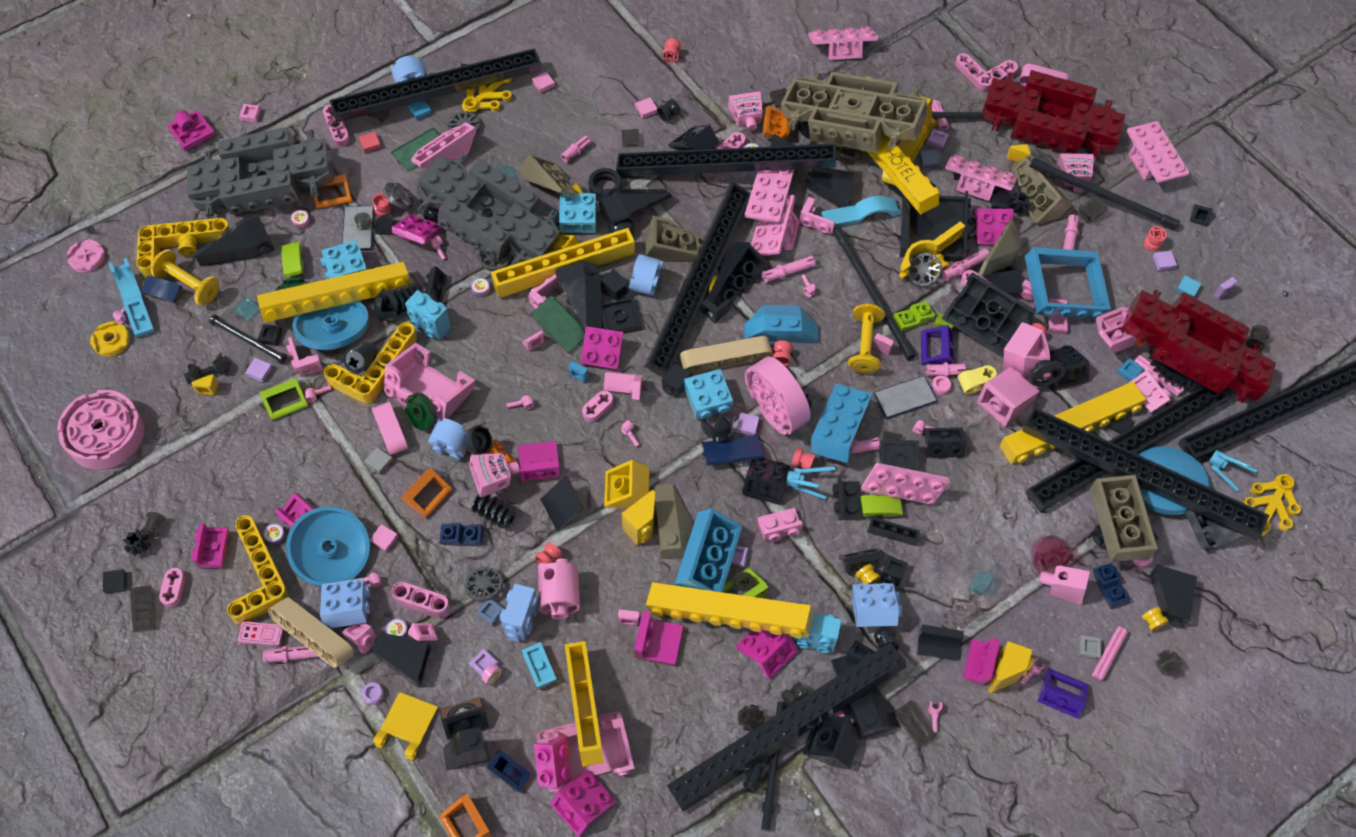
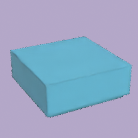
(1188, 286)

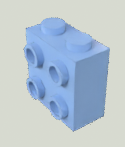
(344, 603)
(875, 605)
(519, 612)

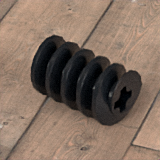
(396, 298)
(360, 358)
(494, 511)

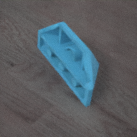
(782, 324)

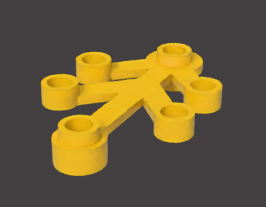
(473, 104)
(1274, 501)

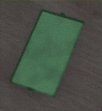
(405, 152)
(558, 323)

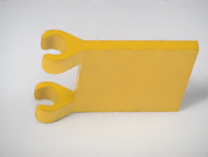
(408, 721)

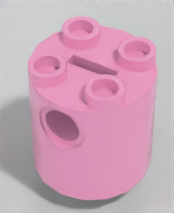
(558, 588)

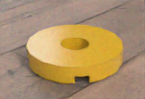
(113, 347)

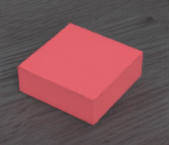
(369, 142)

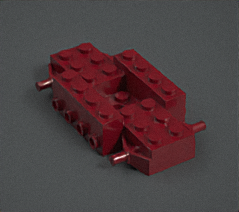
(1053, 114)
(1200, 344)

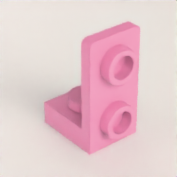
(814, 221)
(538, 293)
(305, 366)
(624, 383)

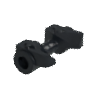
(195, 373)

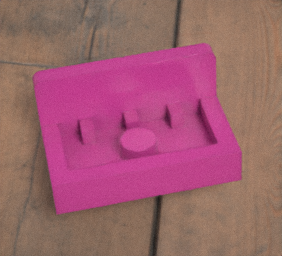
(293, 509)
(210, 546)
(981, 660)
(553, 763)

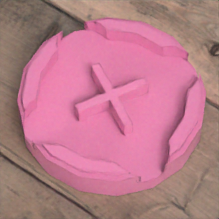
(85, 256)

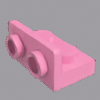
(1154, 394)
(779, 525)

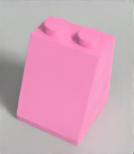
(1007, 396)

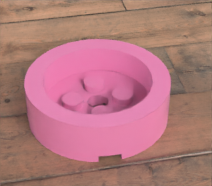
(778, 395)
(105, 446)

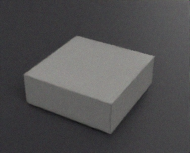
(378, 460)
(1089, 647)

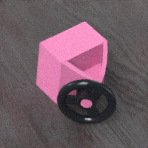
(1030, 355)

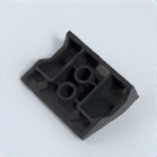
(987, 313)

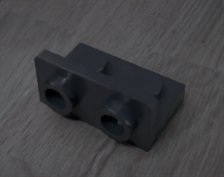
(945, 442)
(848, 500)

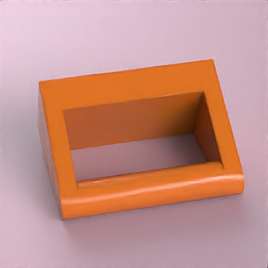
(338, 180)
(418, 485)
(466, 802)

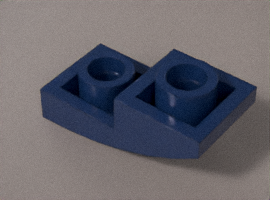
(161, 289)
(459, 535)
(1110, 586)

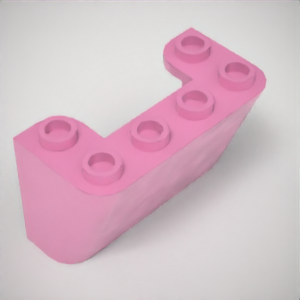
(412, 374)

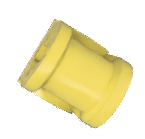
(974, 380)

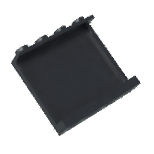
(935, 223)

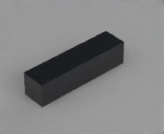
(893, 531)

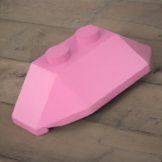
(447, 145)
(1111, 330)

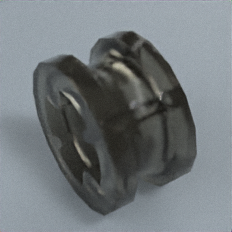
(363, 216)

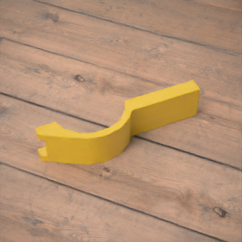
(933, 247)

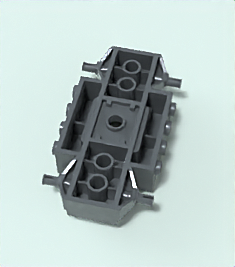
(259, 172)
(465, 199)

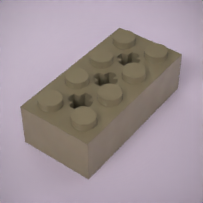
(1123, 518)

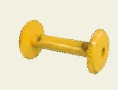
(165, 263)
(867, 315)

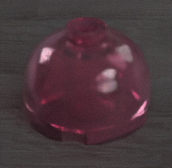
(1049, 553)

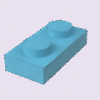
(539, 665)

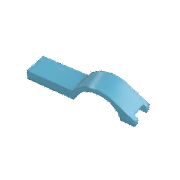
(856, 213)
(132, 299)

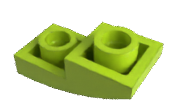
(291, 259)
(915, 316)
(881, 505)

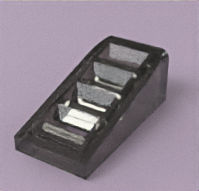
(142, 595)

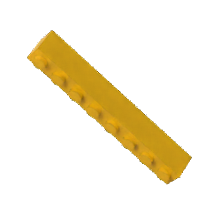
(537, 270)
(331, 292)
(1087, 416)
(730, 609)

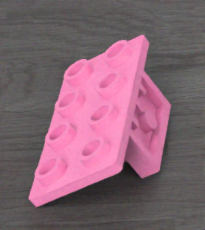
(844, 43)
(1155, 154)
(979, 179)
(769, 195)
(772, 236)
(905, 483)

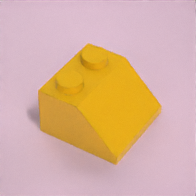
(626, 484)
(639, 519)
(1010, 666)

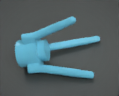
(1220, 460)
(797, 480)

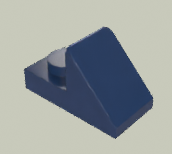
(508, 771)

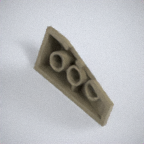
(546, 174)
(1045, 198)
(671, 242)
(1004, 251)
(672, 522)

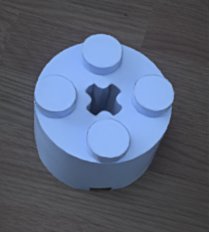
(408, 68)
(645, 274)
(448, 438)

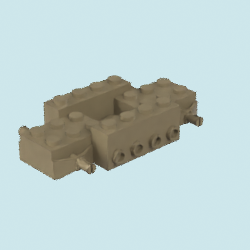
(854, 110)

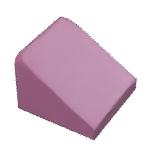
(534, 341)
(422, 632)

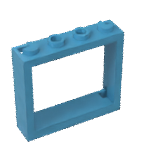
(1089, 260)

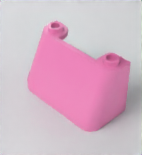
(614, 746)

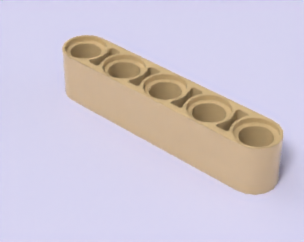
(726, 354)
(311, 632)

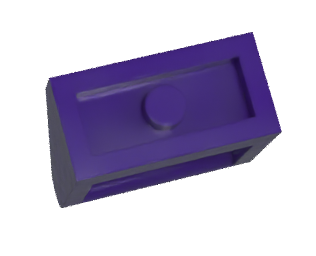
(947, 345)
(1060, 698)

